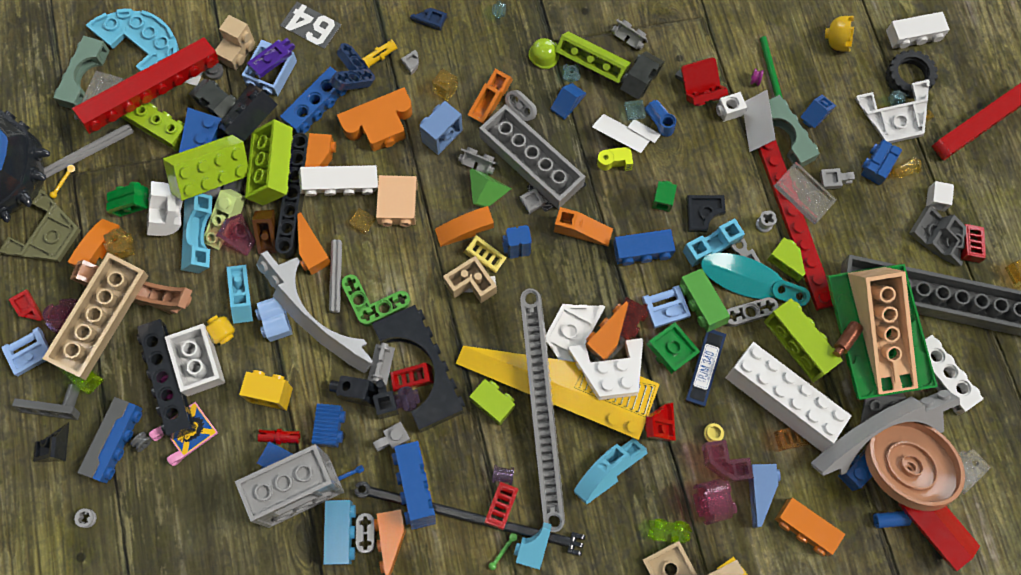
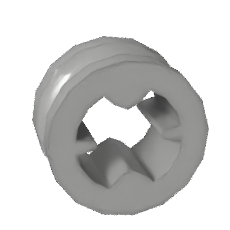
(91, 520)

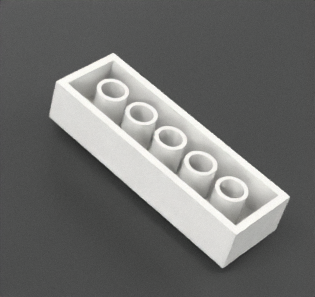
(788, 397)

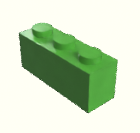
(704, 300)

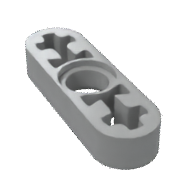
(746, 319)

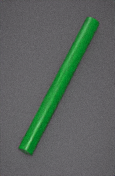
(770, 66)

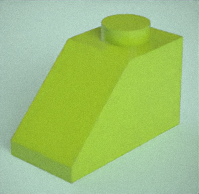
(788, 259)

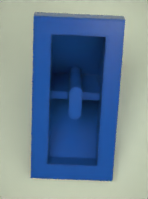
(567, 100)

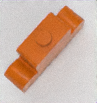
(378, 120)

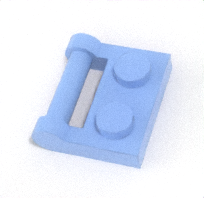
(668, 312)
(29, 356)

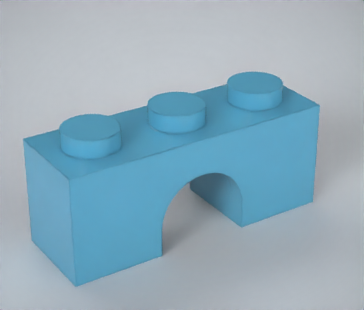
(721, 239)

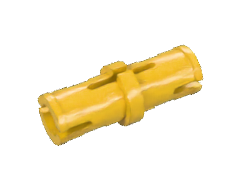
(390, 46)

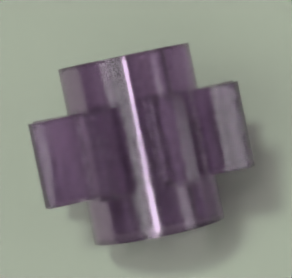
(407, 398)

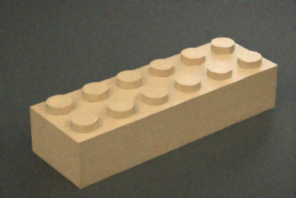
(96, 316)

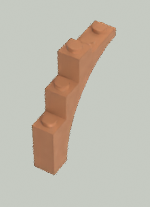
(158, 296)

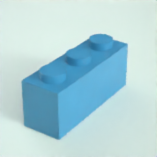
(339, 532)

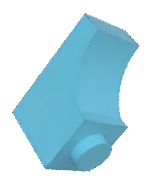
(532, 549)

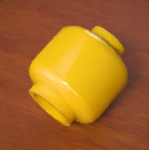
(220, 330)

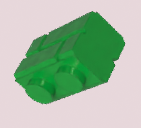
(127, 199)

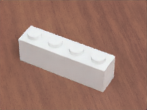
(338, 179)

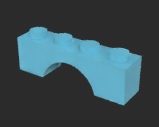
(194, 252)

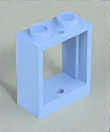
(275, 89)

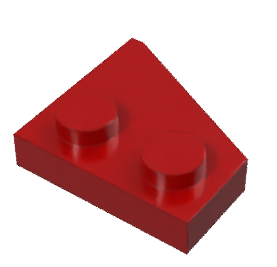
(661, 423)

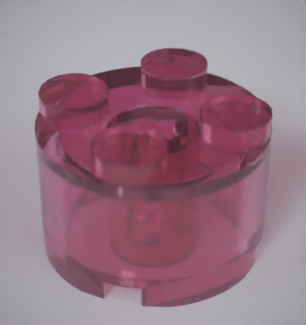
(714, 501)

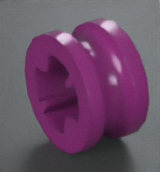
(756, 77)

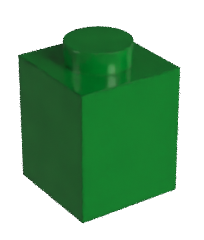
(664, 196)

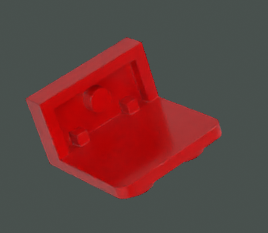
(702, 82)

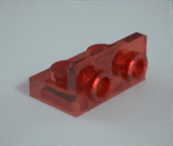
(634, 314)

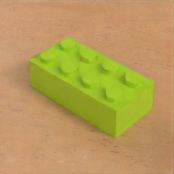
(269, 162)
(206, 167)
(802, 340)

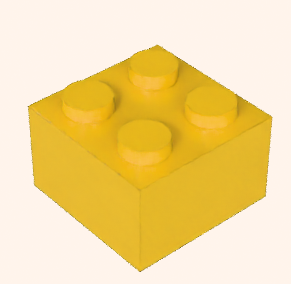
(266, 390)

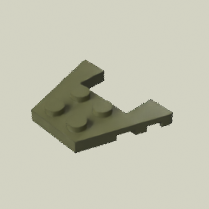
(51, 237)

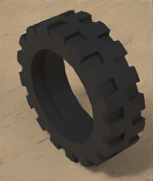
(915, 58)

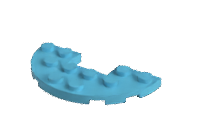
(141, 28)

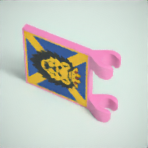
(190, 442)

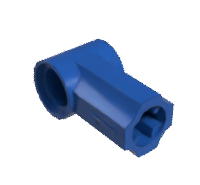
(660, 117)

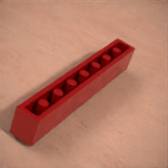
(146, 85)

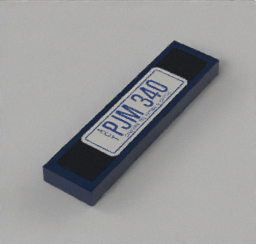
(705, 368)

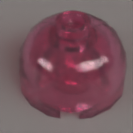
(56, 315)

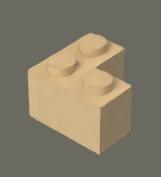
(235, 44)
(470, 275)

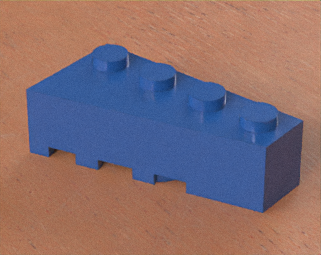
(200, 129)
(414, 485)

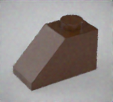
(265, 230)

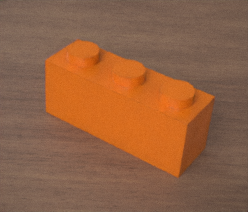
(809, 527)

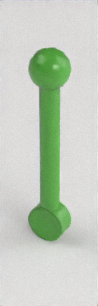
(492, 565)

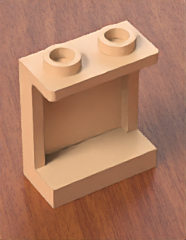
(396, 200)

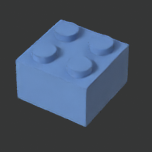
(441, 127)

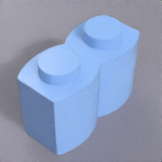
(273, 319)

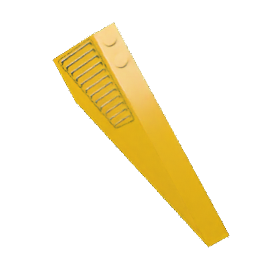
(568, 388)

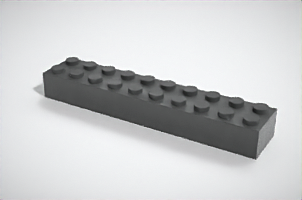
(956, 297)

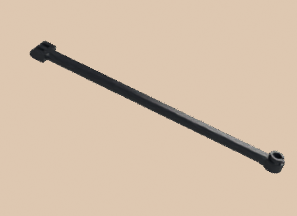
(475, 518)

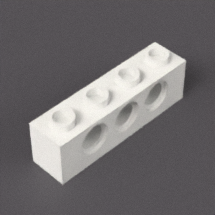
(970, 394)

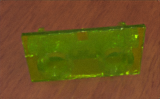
(661, 528)

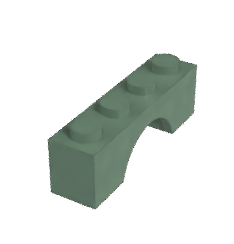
(89, 54)
(802, 148)

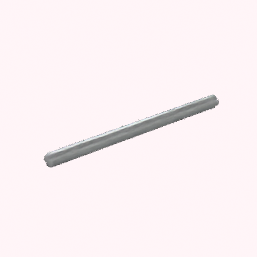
(88, 150)

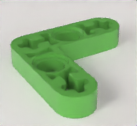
(367, 308)

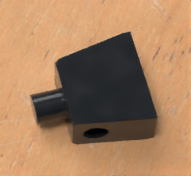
(355, 390)

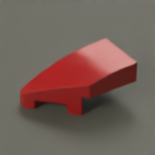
(26, 306)

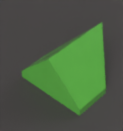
(486, 189)

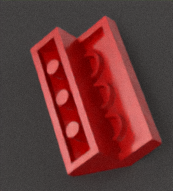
(945, 535)

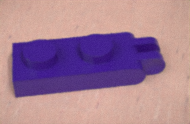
(271, 57)

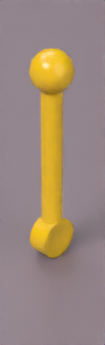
(70, 169)

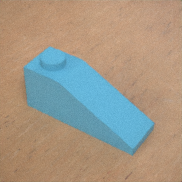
(239, 294)

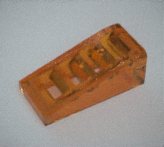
(781, 442)

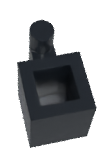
(385, 402)

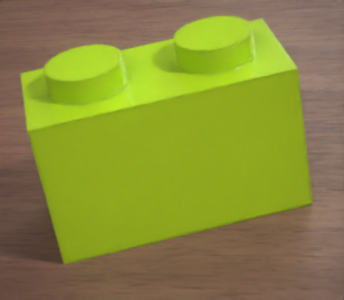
(492, 401)

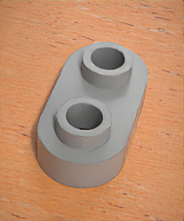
(521, 107)

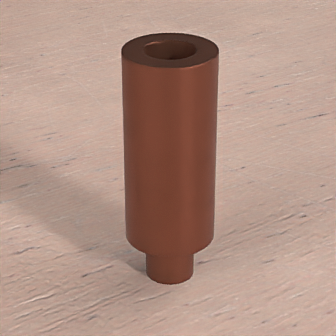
(847, 338)

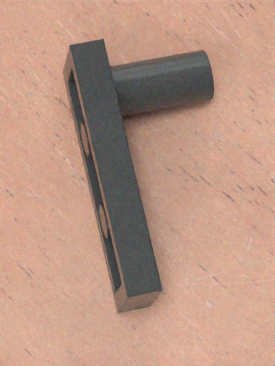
(66, 410)

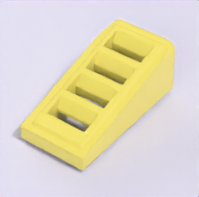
(489, 249)

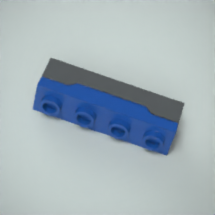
(110, 440)

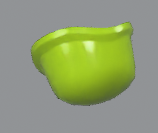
(543, 53)

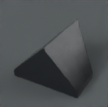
(52, 447)

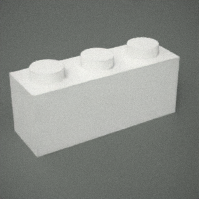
(917, 30)

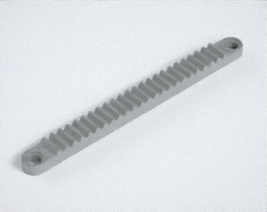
(542, 409)

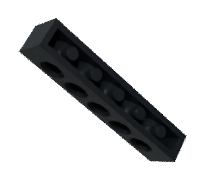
(183, 423)

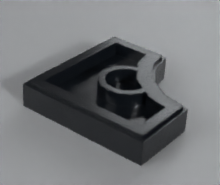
(702, 210)

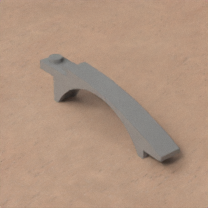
(283, 280)
(927, 411)

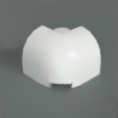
(163, 210)

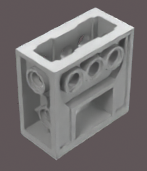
(289, 487)

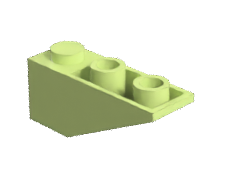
(227, 205)

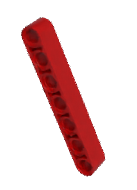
(978, 123)

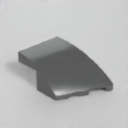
(940, 234)

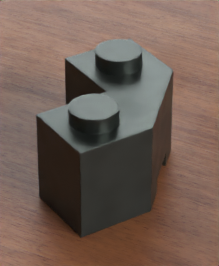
(641, 74)
(213, 98)

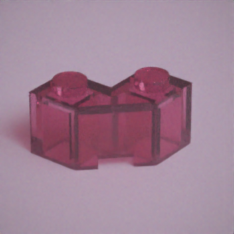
(717, 460)

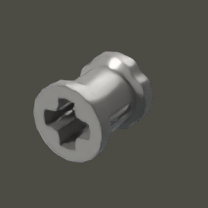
(765, 227)

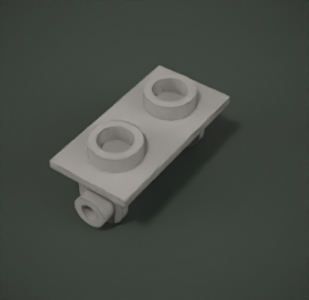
(636, 37)
(484, 162)
(381, 363)

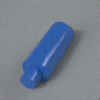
(891, 519)

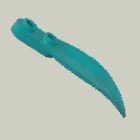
(750, 278)

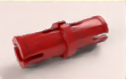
(279, 436)

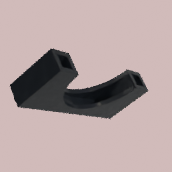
(409, 328)

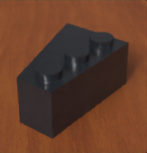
(247, 112)

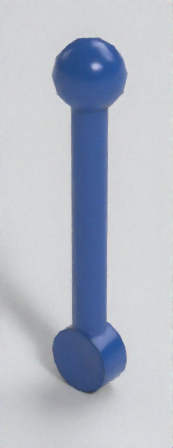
(359, 469)

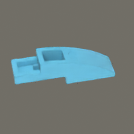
(606, 469)

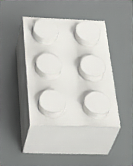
(194, 360)

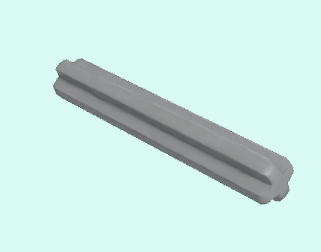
(335, 276)

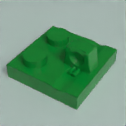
(673, 348)

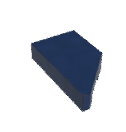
(431, 18)

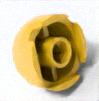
(840, 33)

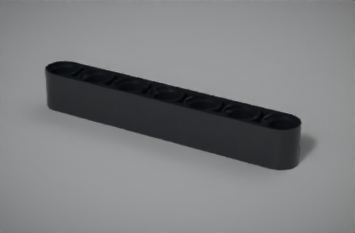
(292, 204)

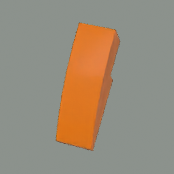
(490, 96)
(465, 226)
(91, 246)

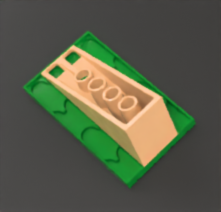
(892, 347)

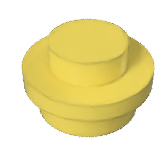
(713, 432)

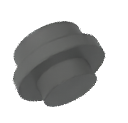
(215, 72)

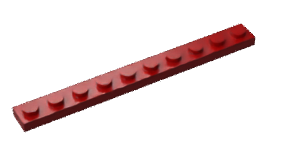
(797, 229)

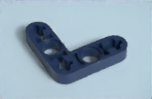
(361, 74)

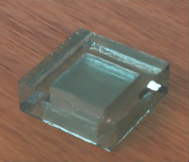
(635, 110)

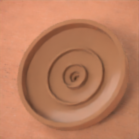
(916, 466)

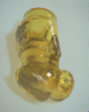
(907, 168)

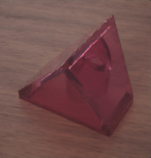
(236, 235)

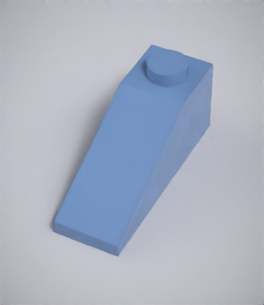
(762, 491)

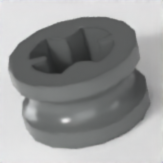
(141, 441)

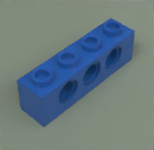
(305, 105)

